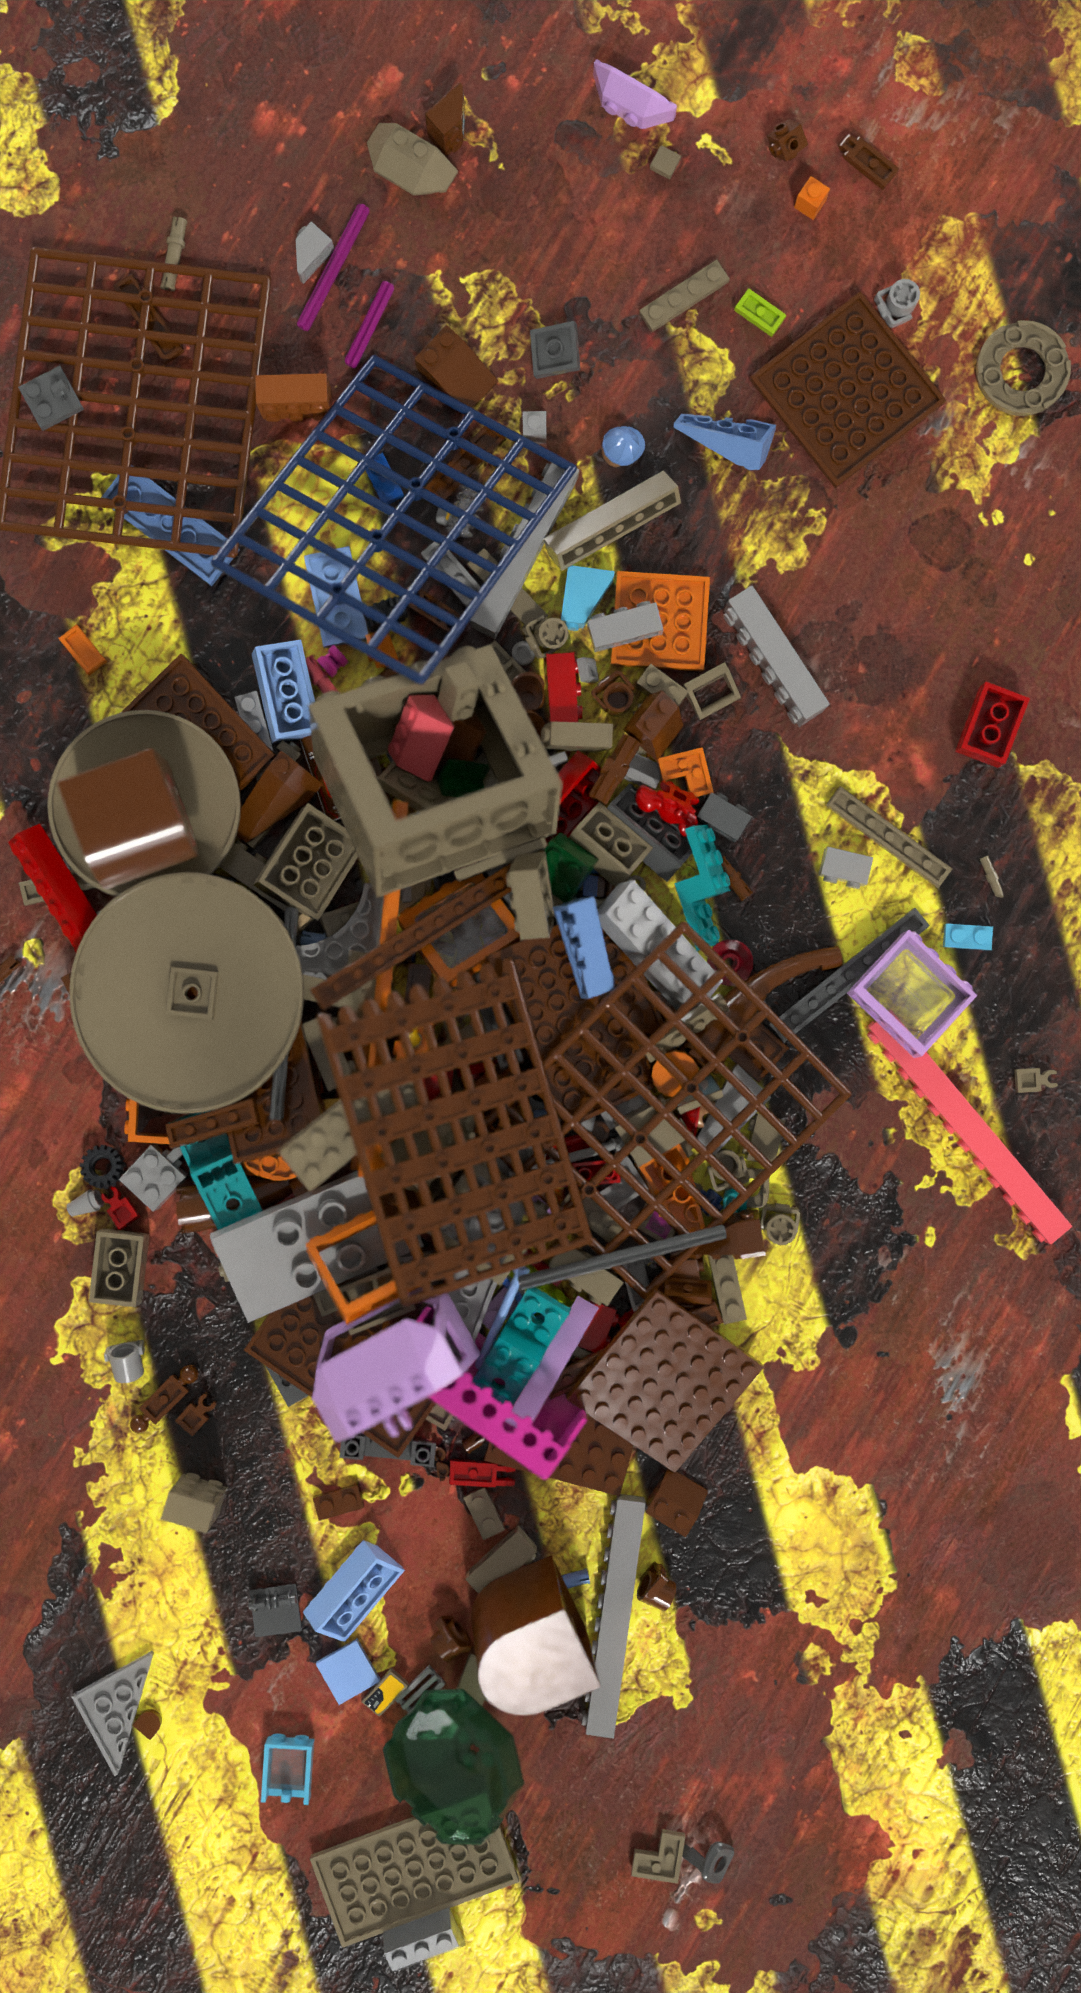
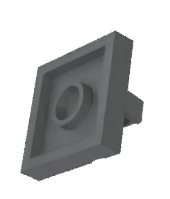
(555, 350)
(51, 398)

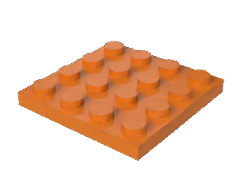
(683, 614)

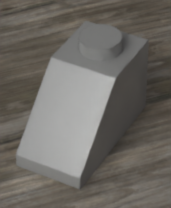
(311, 250)

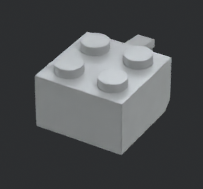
(155, 1176)

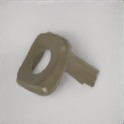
(763, 1196)

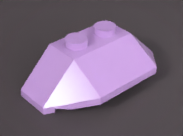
(630, 98)

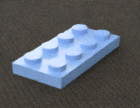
(341, 615)

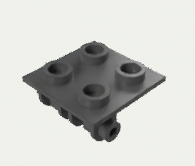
(275, 1610)

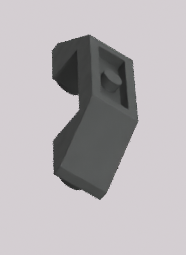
(419, 1450)

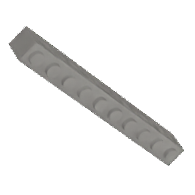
(614, 1614)

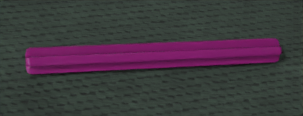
(333, 267)

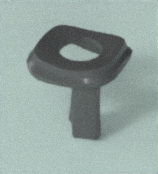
(707, 1864)

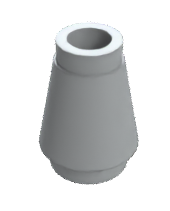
(86, 1203)

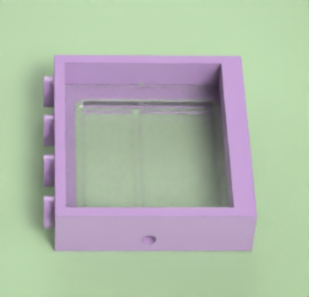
(912, 993)

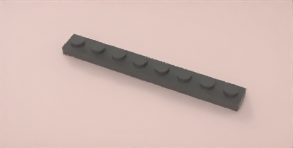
(847, 975)

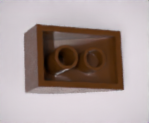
(455, 368)

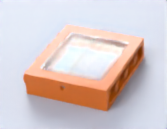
(470, 941)

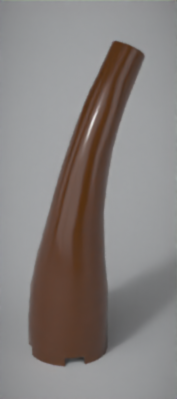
(742, 1010)
(196, 1217)

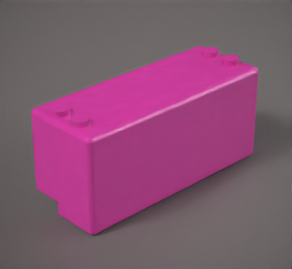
(545, 1438)

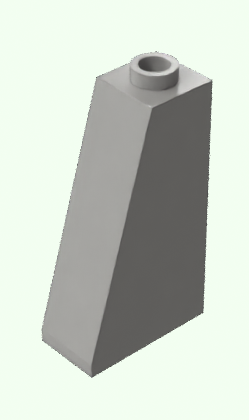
(730, 1106)

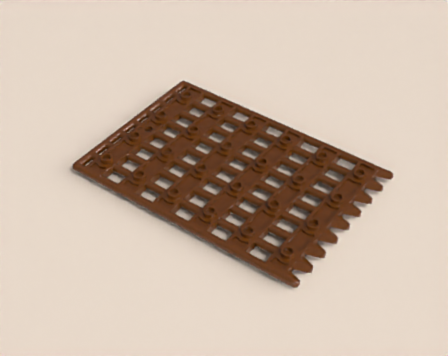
(450, 1107)

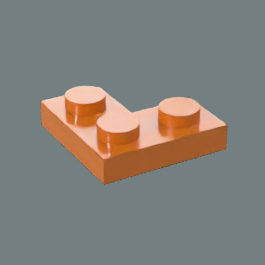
(690, 765)

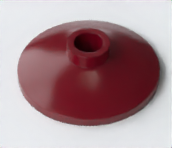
(741, 958)

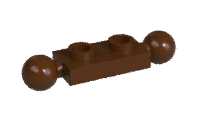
(164, 1399)

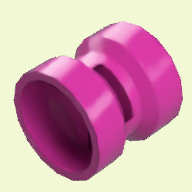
(332, 661)

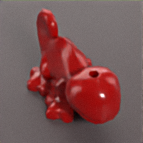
(671, 803)

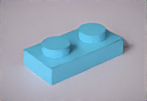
(968, 937)

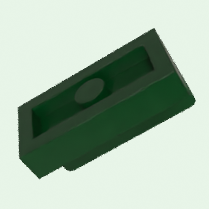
(462, 778)

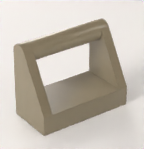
(706, 679)

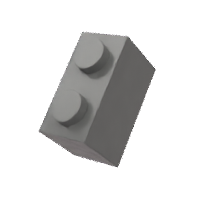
(723, 816)

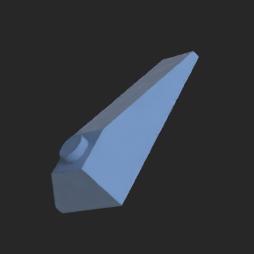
(737, 442)

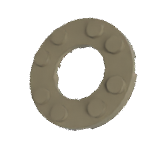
(1042, 341)

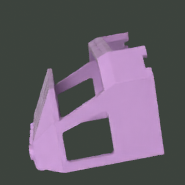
(389, 1369)

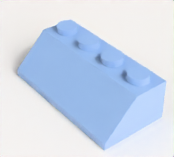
(284, 689)
(353, 1591)

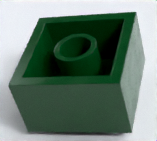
(567, 866)

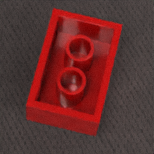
(992, 724)

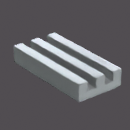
(435, 1677)

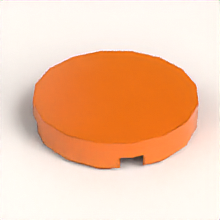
(665, 1081)

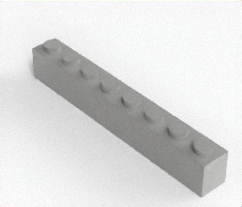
(501, 598)

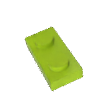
(760, 312)

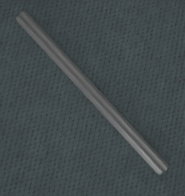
(280, 1074)
(622, 1257)

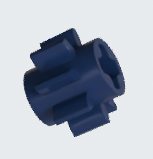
(713, 1197)

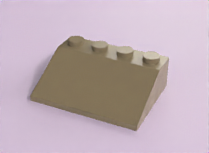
(308, 863)

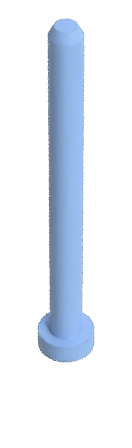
(501, 1315)

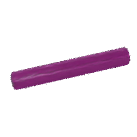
(369, 324)

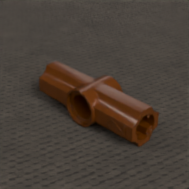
(614, 769)

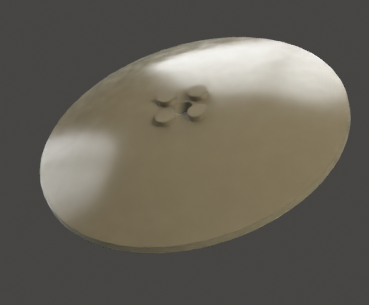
(135, 982)

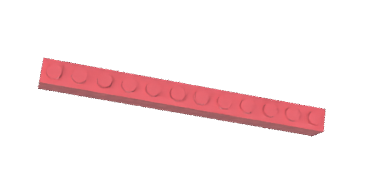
(975, 1137)

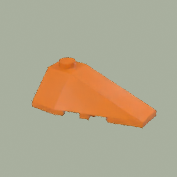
(679, 1203)

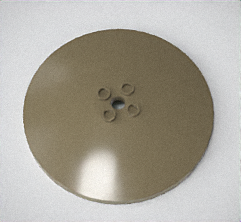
(198, 766)

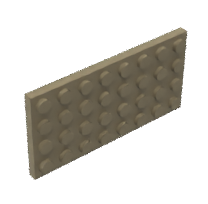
(405, 1876)

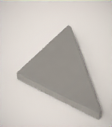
(111, 1708)

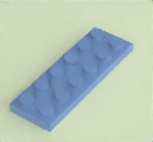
(160, 526)

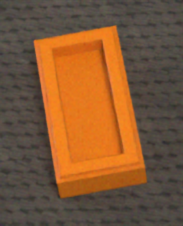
(82, 650)

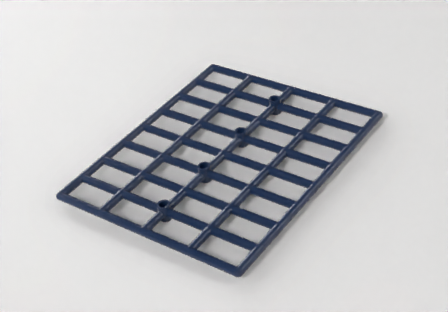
(377, 537)

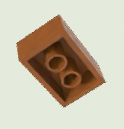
(293, 396)

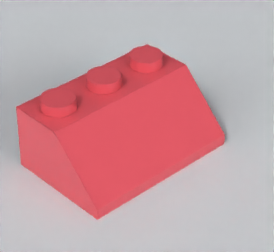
(421, 736)

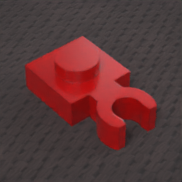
(122, 1210)

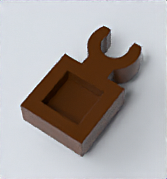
(194, 1416)

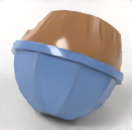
(622, 446)

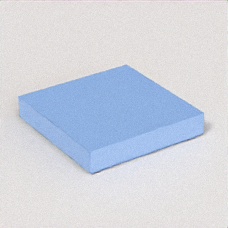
(348, 1671)

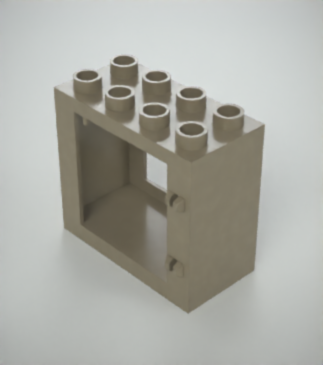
(419, 847)

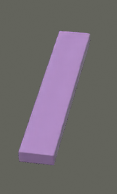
(554, 1360)

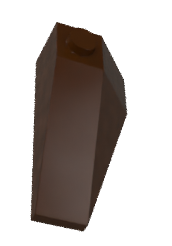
(276, 795)
(742, 1240)

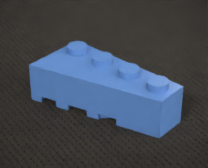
(585, 946)

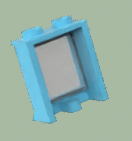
(287, 1767)

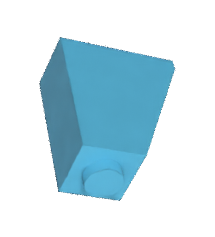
(583, 594)

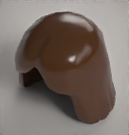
(529, 690)

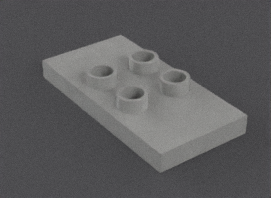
(269, 1255)

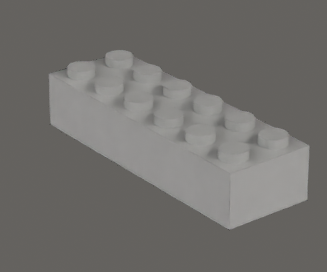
(775, 656)
(639, 928)

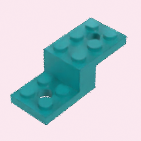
(709, 883)
(219, 1178)
(521, 1345)

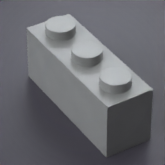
(625, 626)

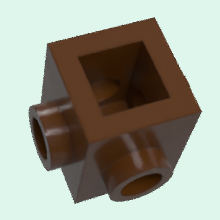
(787, 140)

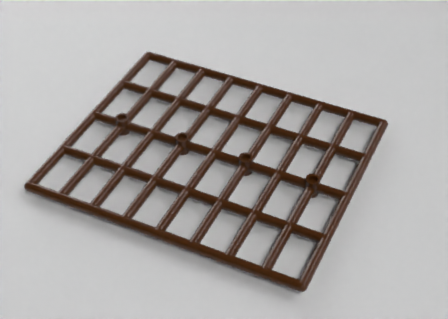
(133, 402)
(688, 1087)

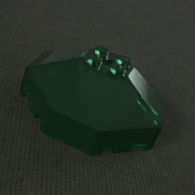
(443, 1778)

